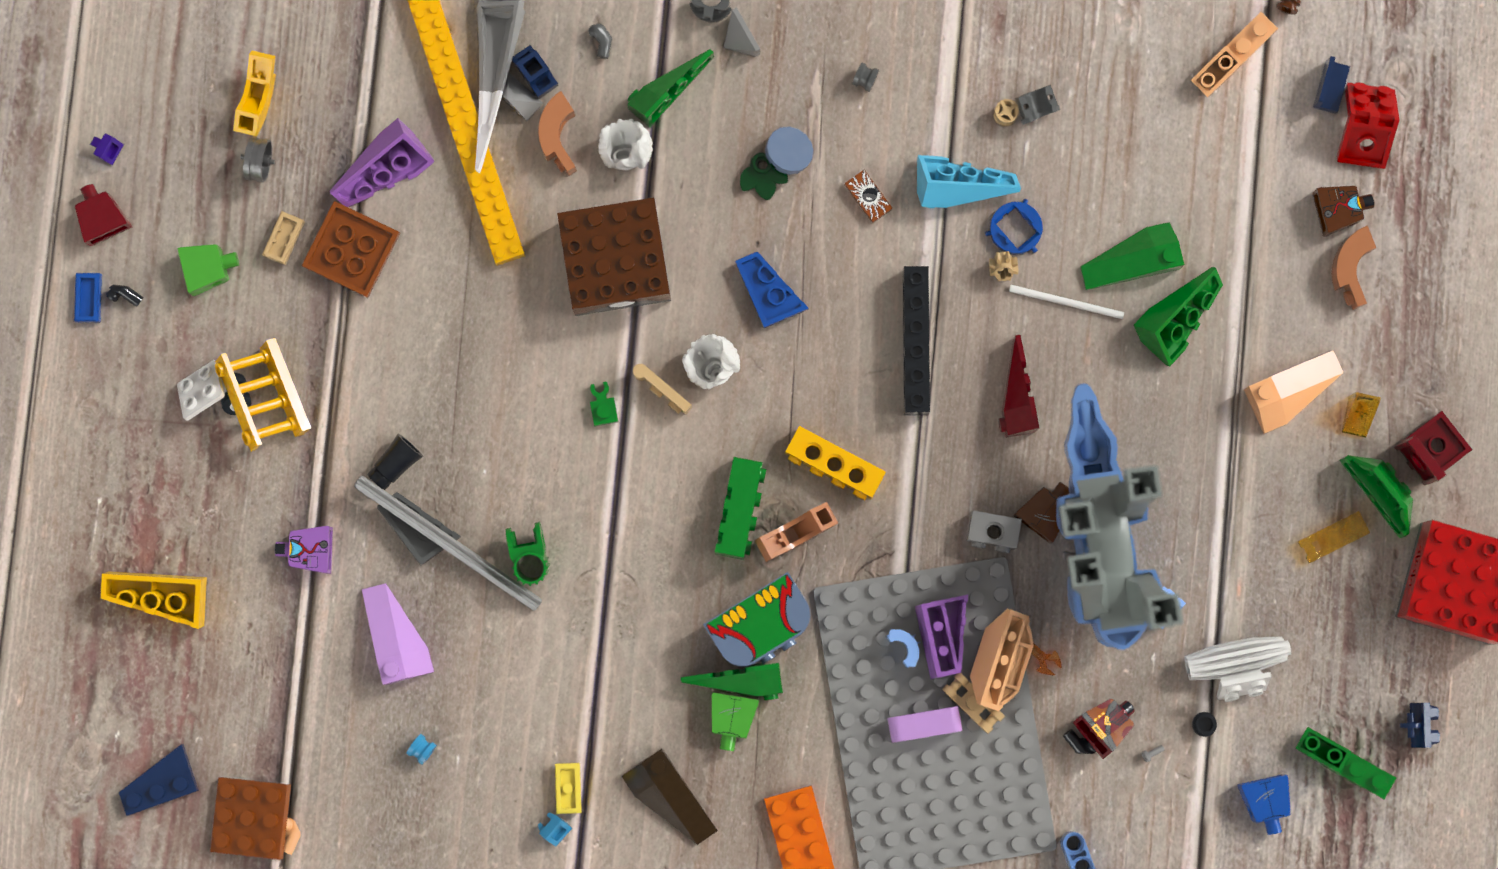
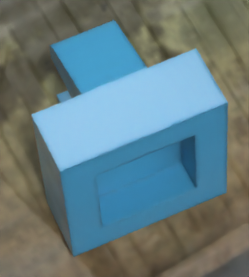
(555, 829)

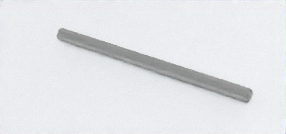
(447, 543)

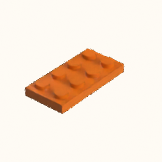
(799, 830)

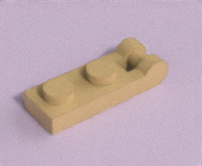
(661, 389)

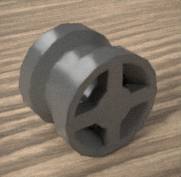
(865, 77)

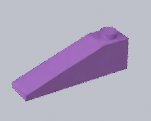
(387, 160)

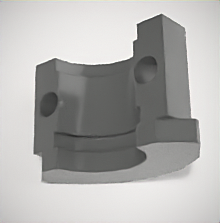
(711, 13)
(1037, 104)

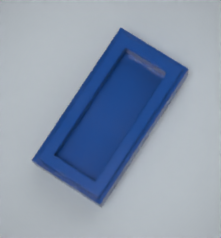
(88, 297)

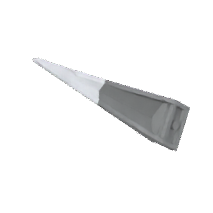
(498, 33)

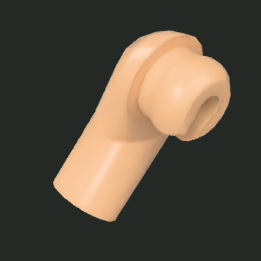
(292, 836)

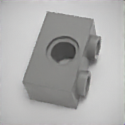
(1008, 528)

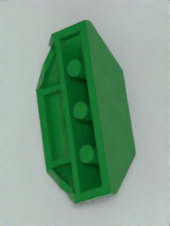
(1383, 490)

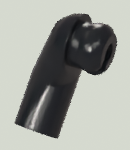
(125, 292)
(1079, 745)

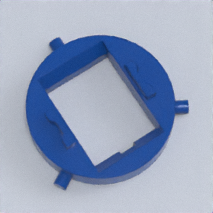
(1032, 218)

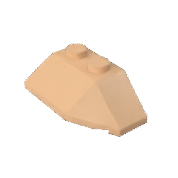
(1002, 659)

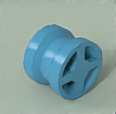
(421, 749)

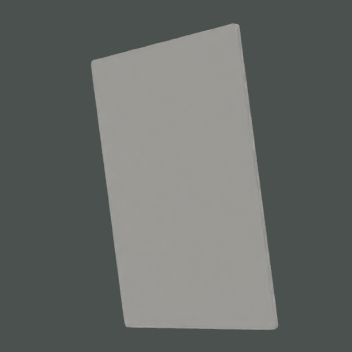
(940, 795)

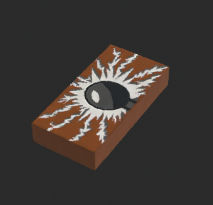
(868, 196)

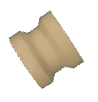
(1009, 109)

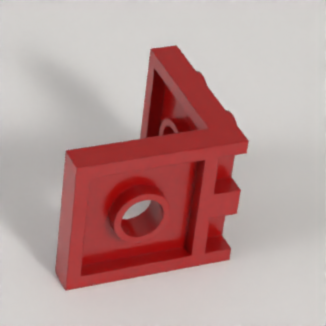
(1371, 116)

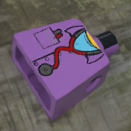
(308, 549)

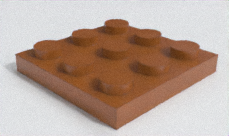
(351, 249)
(250, 818)

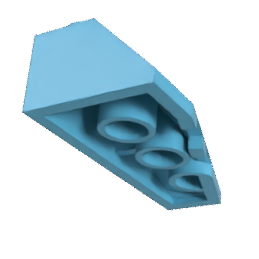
(949, 184)

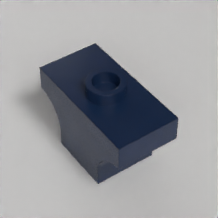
(534, 71)

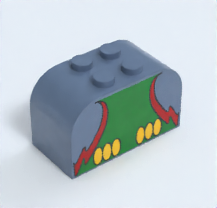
(761, 623)

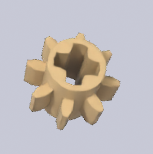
(1003, 266)

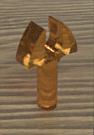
(1041, 657)

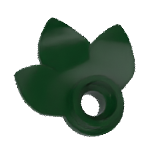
(762, 179)

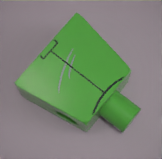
(732, 718)

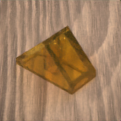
(1360, 414)

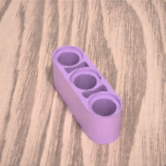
(925, 724)

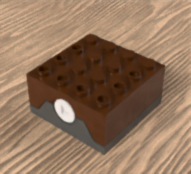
(614, 256)

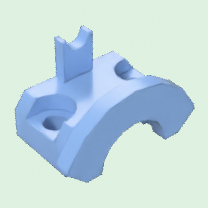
(910, 643)

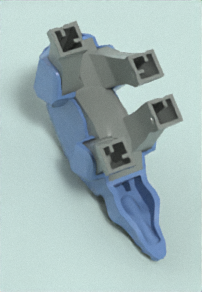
(1097, 515)

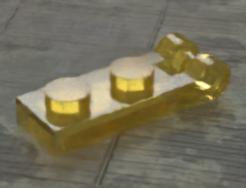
(1334, 536)

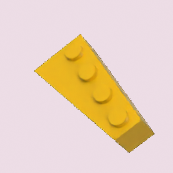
(167, 596)

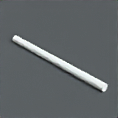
(1065, 301)

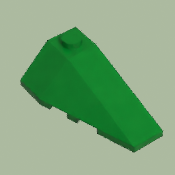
(660, 94)
(1142, 255)
(755, 681)

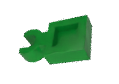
(604, 408)

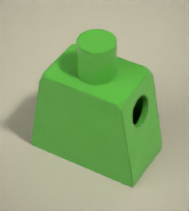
(205, 267)

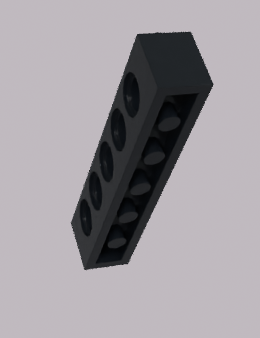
(916, 340)

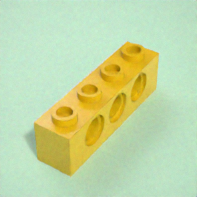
(805, 439)

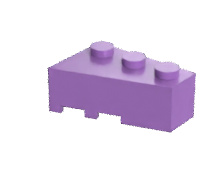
(942, 634)

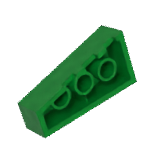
(739, 508)

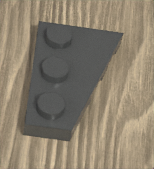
(419, 545)

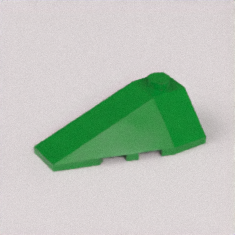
(1170, 322)

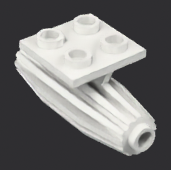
(1238, 665)

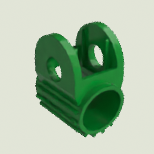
(535, 548)

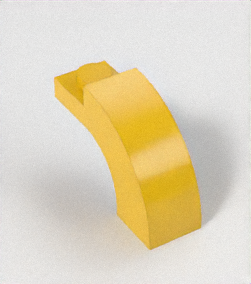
(256, 95)

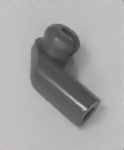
(603, 37)

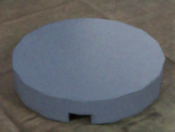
(789, 150)

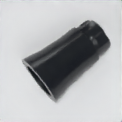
(394, 462)

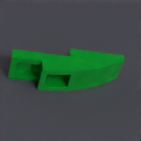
(1345, 763)

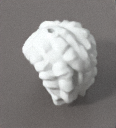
(625, 145)
(711, 361)

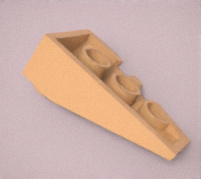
(1289, 392)

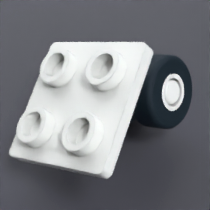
(204, 389)

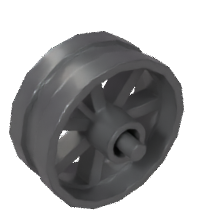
(257, 159)

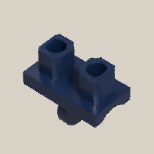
(1419, 725)

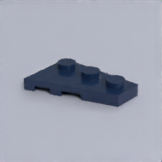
(161, 783)

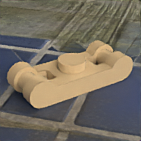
(969, 704)

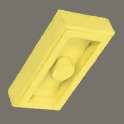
(568, 788)

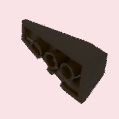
(667, 794)

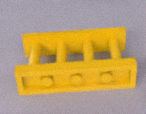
(277, 377)

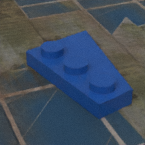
(768, 292)

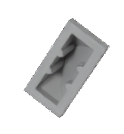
(739, 36)
(520, 98)

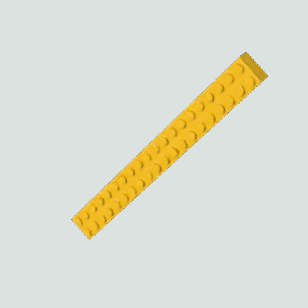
(464, 127)

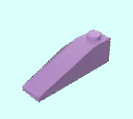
(396, 642)

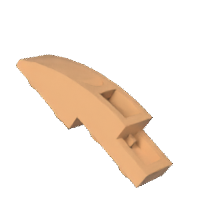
(1234, 54)

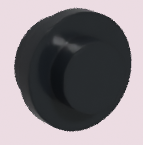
(1204, 724)

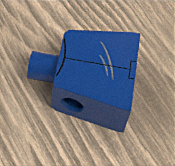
(1267, 801)

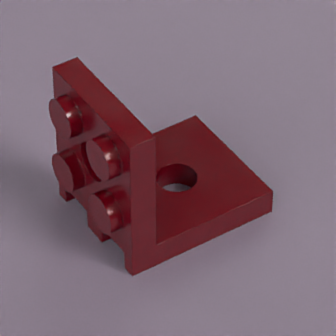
(1423, 459)

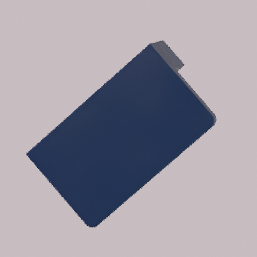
(1331, 86)

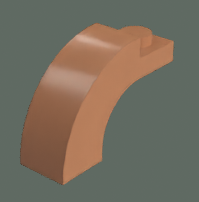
(551, 123)
(1345, 266)
(796, 532)

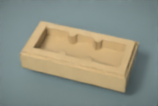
(283, 238)

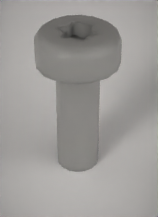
(1147, 755)

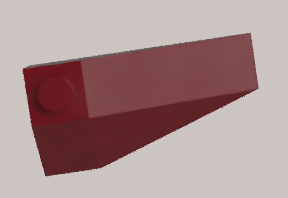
(1018, 409)

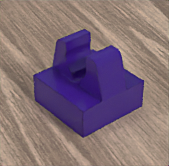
(107, 148)

